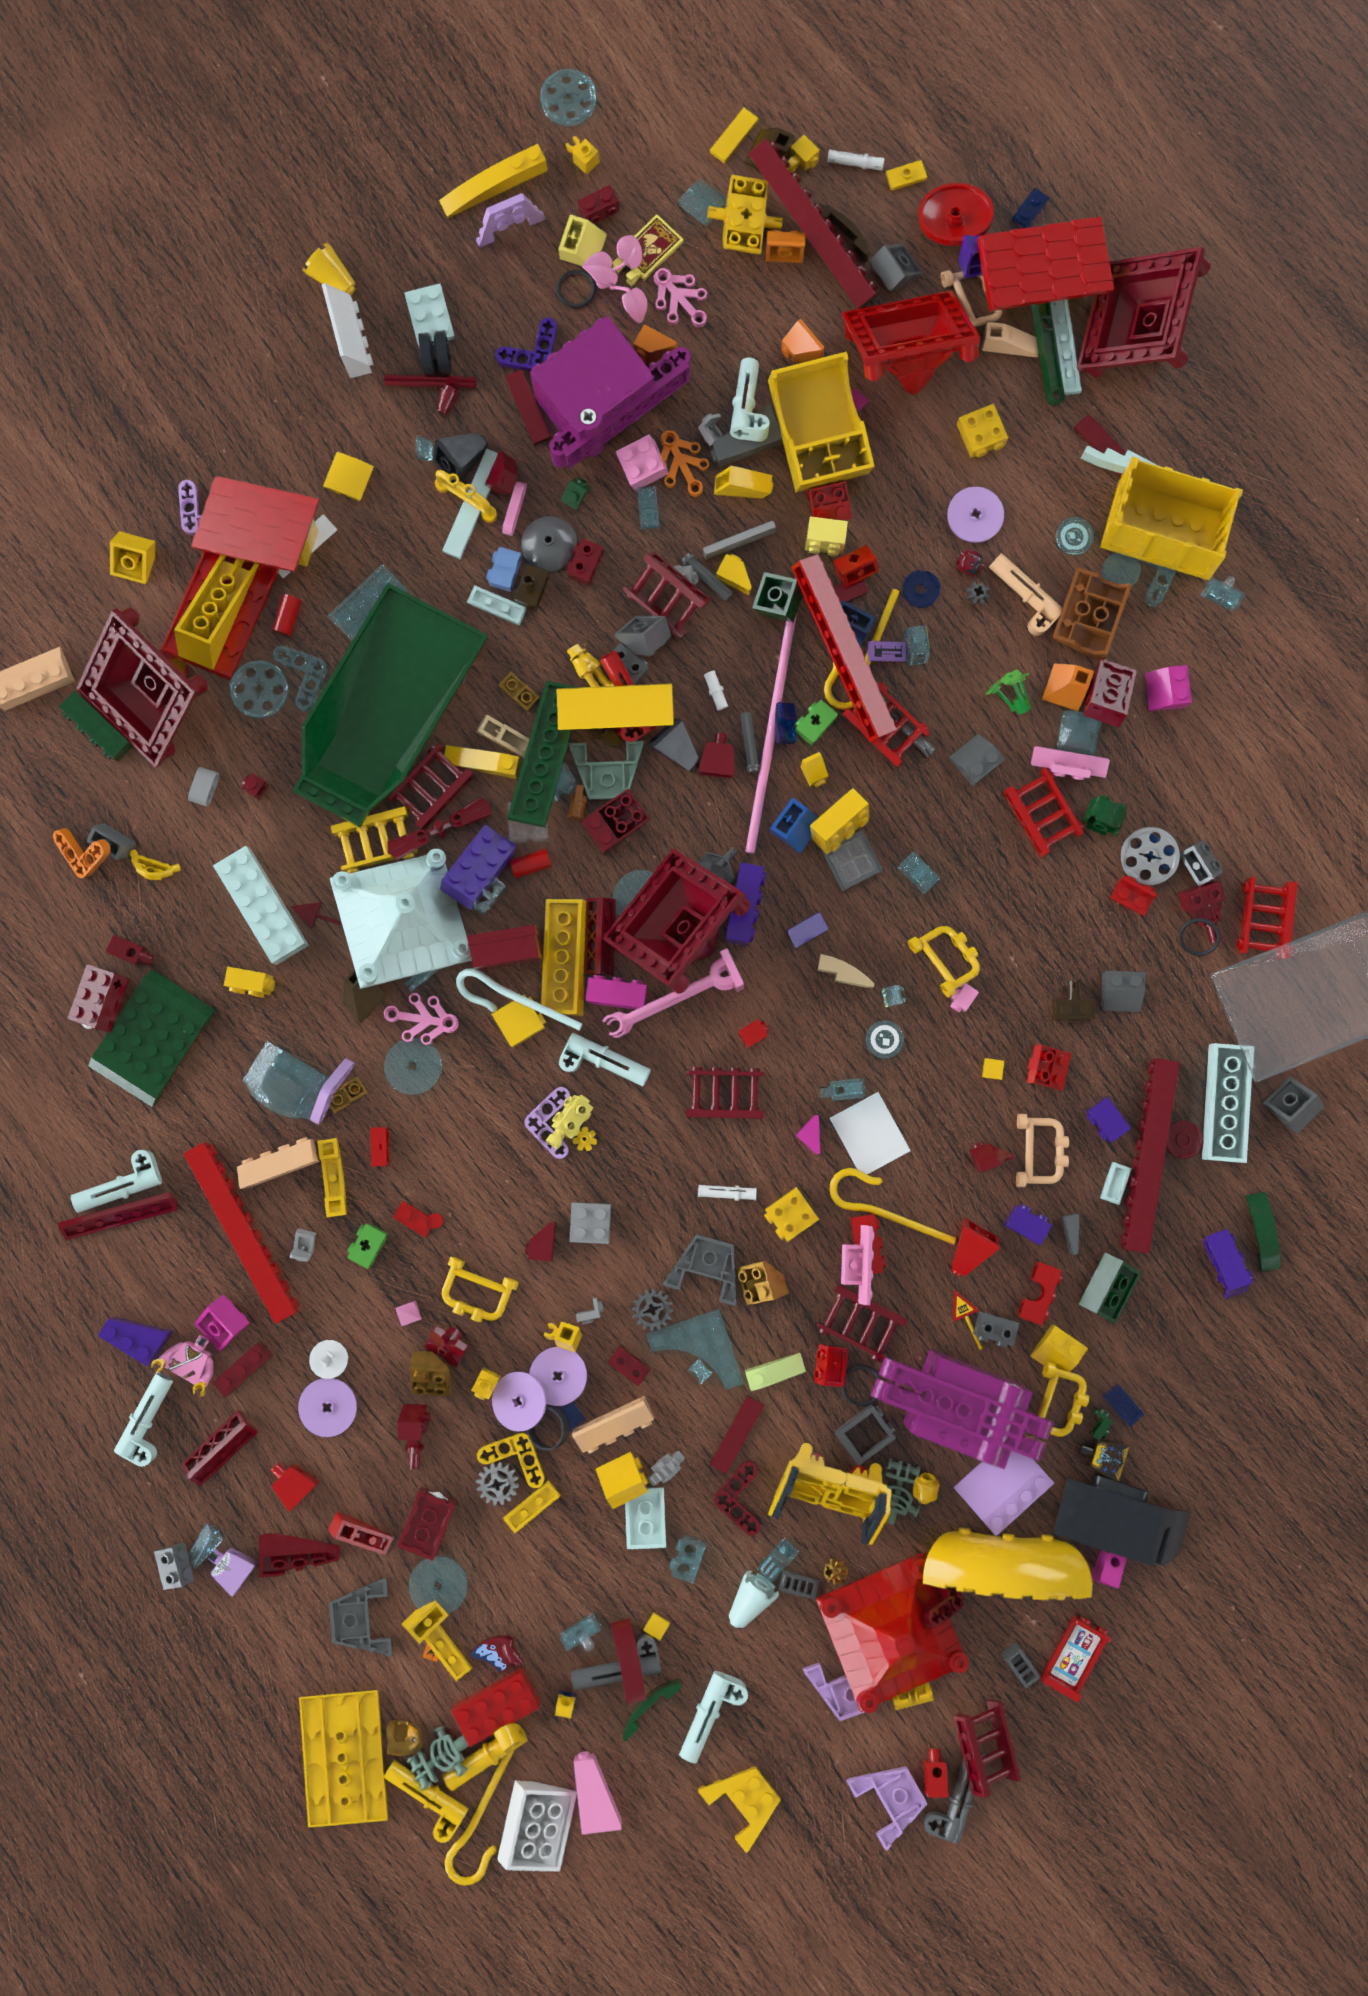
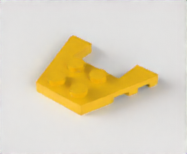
(751, 1796)

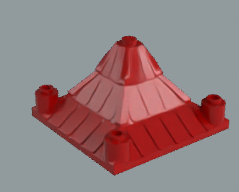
(911, 337)
(883, 1636)

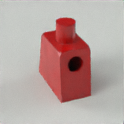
(292, 1484)
(935, 1783)

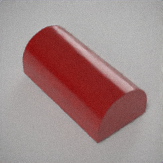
(286, 615)
(530, 863)

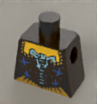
(1105, 1456)

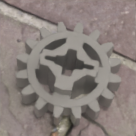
(665, 1468)
(489, 1486)

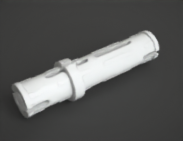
(856, 160)
(727, 1192)

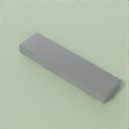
(739, 540)

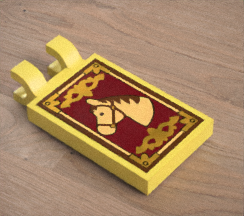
(657, 244)

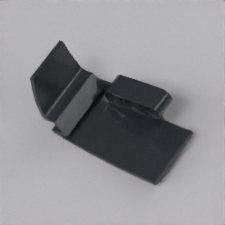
(1120, 1521)

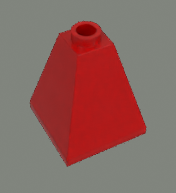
(973, 1247)

